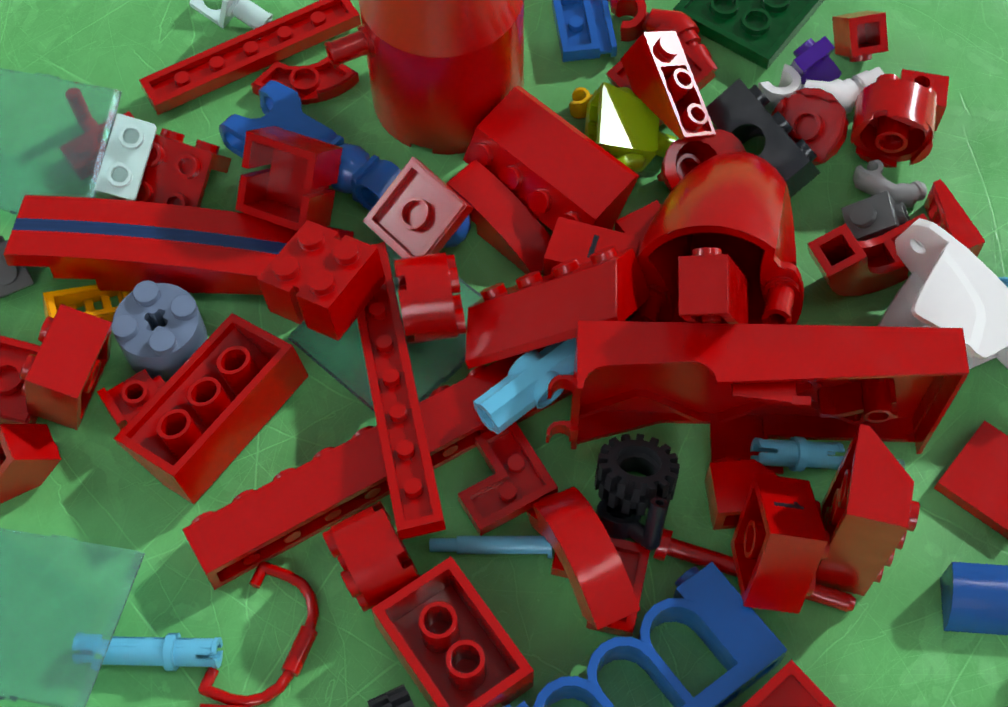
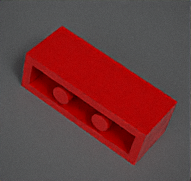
(712, 288)

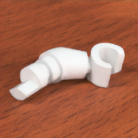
(844, 91)

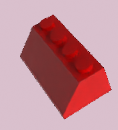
(550, 163)
(547, 307)
(213, 407)
(865, 515)

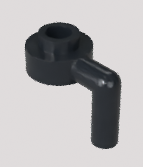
(628, 526)

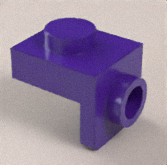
(814, 62)

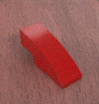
(502, 217)

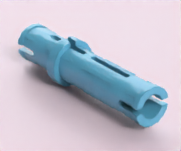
(165, 651)

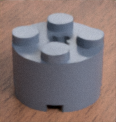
(158, 328)

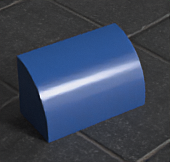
(975, 598)

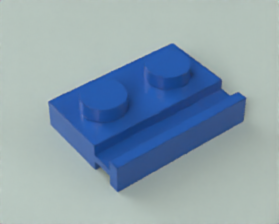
(584, 29)

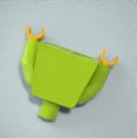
(621, 124)

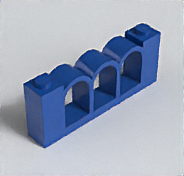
(717, 615)

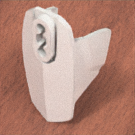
(950, 291)

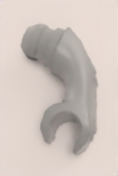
(873, 182)

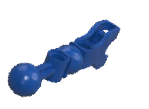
(358, 173)

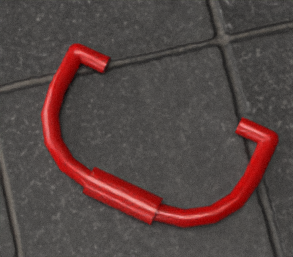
(296, 656)

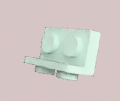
(125, 158)

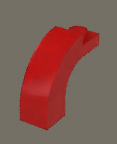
(859, 266)
(586, 556)

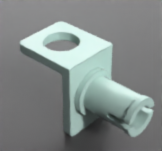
(242, 9)

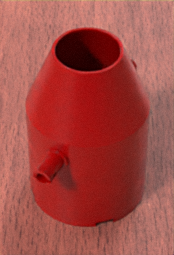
(436, 65)

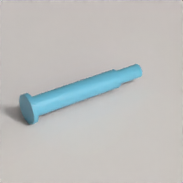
(492, 545)

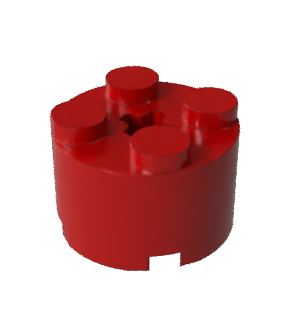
(894, 121)
(427, 297)
(370, 555)

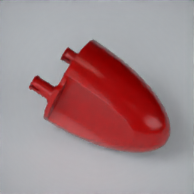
(734, 206)

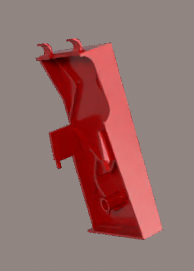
(761, 381)

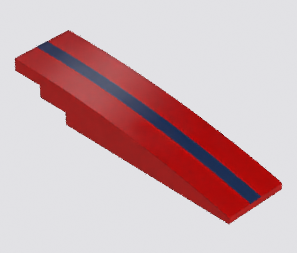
(145, 241)

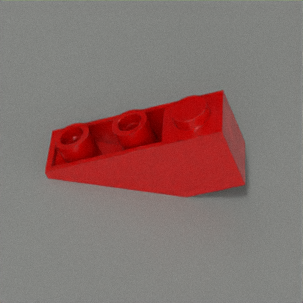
(666, 84)

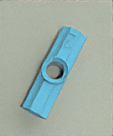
(525, 385)

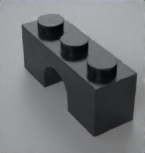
(745, 115)

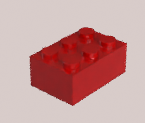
(452, 642)

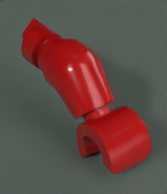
(645, 21)

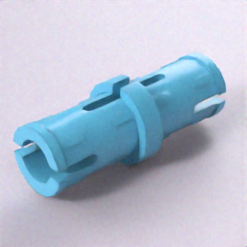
(797, 453)

